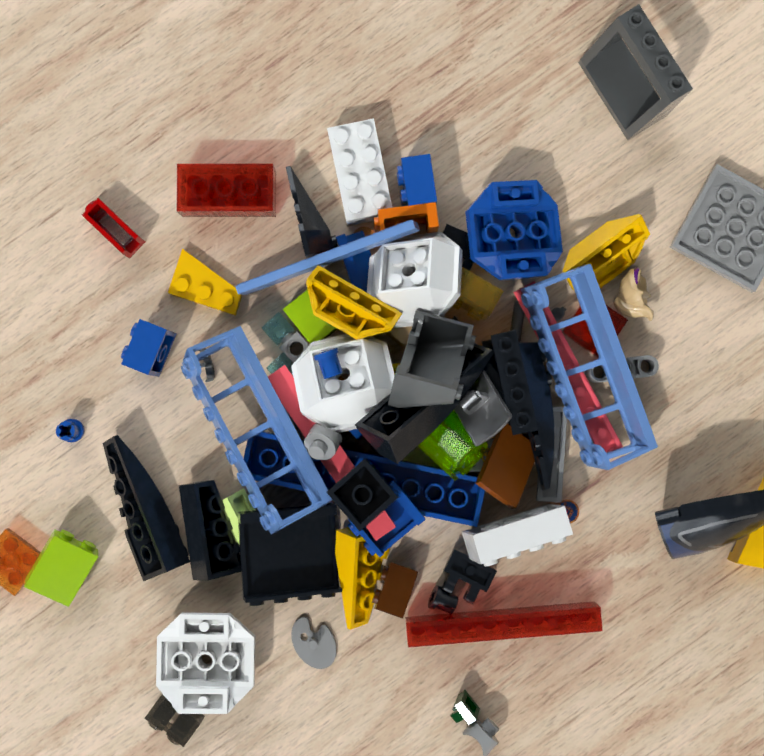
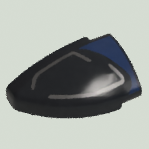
(710, 523)

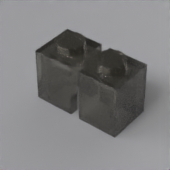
(181, 729)

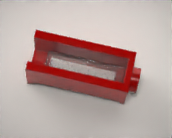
(113, 228)

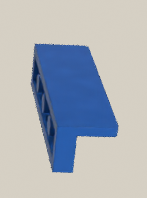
(357, 265)

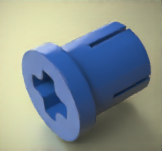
(329, 363)
(76, 430)

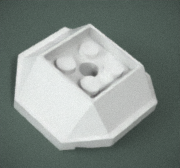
(435, 278)
(343, 402)
(199, 686)

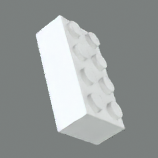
(359, 170)
(517, 533)

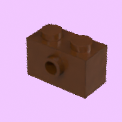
(395, 590)

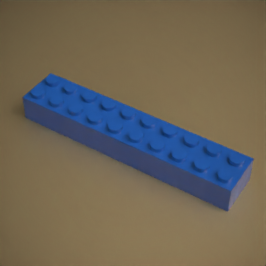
(426, 486)

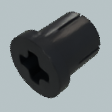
(442, 600)

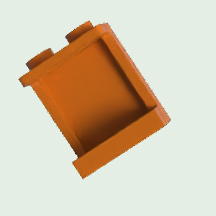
(420, 213)

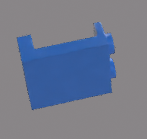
(402, 513)

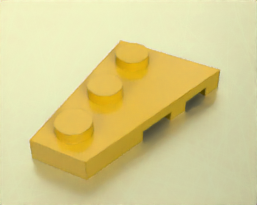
(203, 286)

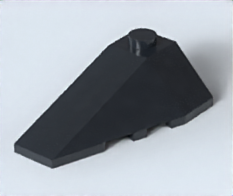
(313, 230)

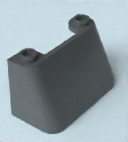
(431, 362)

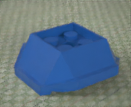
(531, 216)

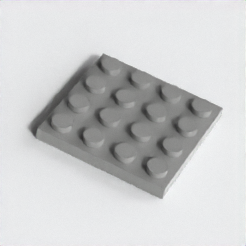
(726, 229)

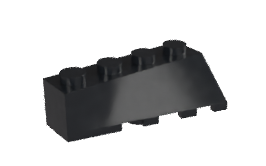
(208, 532)

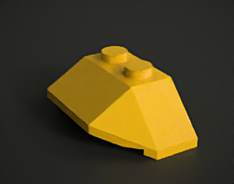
(609, 248)
(348, 306)

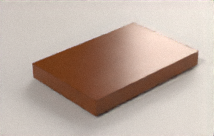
(507, 467)

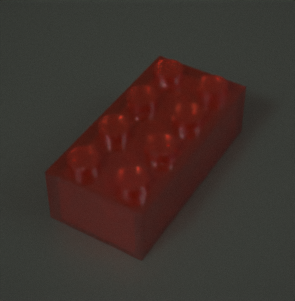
(226, 190)

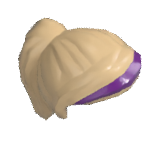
(633, 296)

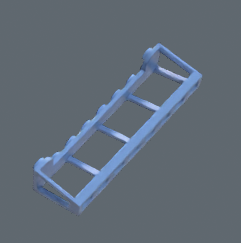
(610, 357)
(276, 419)

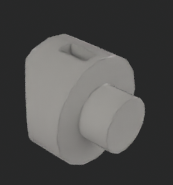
(322, 442)
(484, 734)

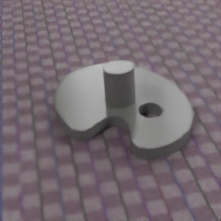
(318, 649)

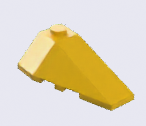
(357, 576)

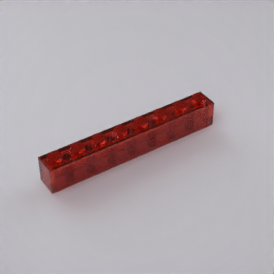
(503, 624)

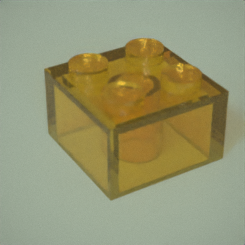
(477, 296)

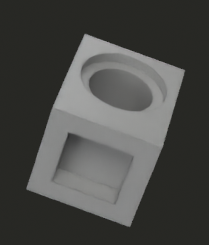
(288, 341)

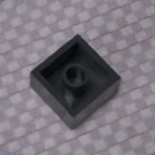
(363, 494)

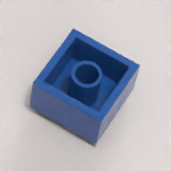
(417, 180)
(148, 348)

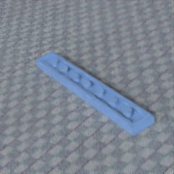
(328, 257)

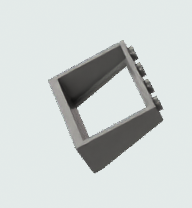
(621, 79)

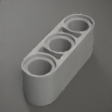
(634, 365)

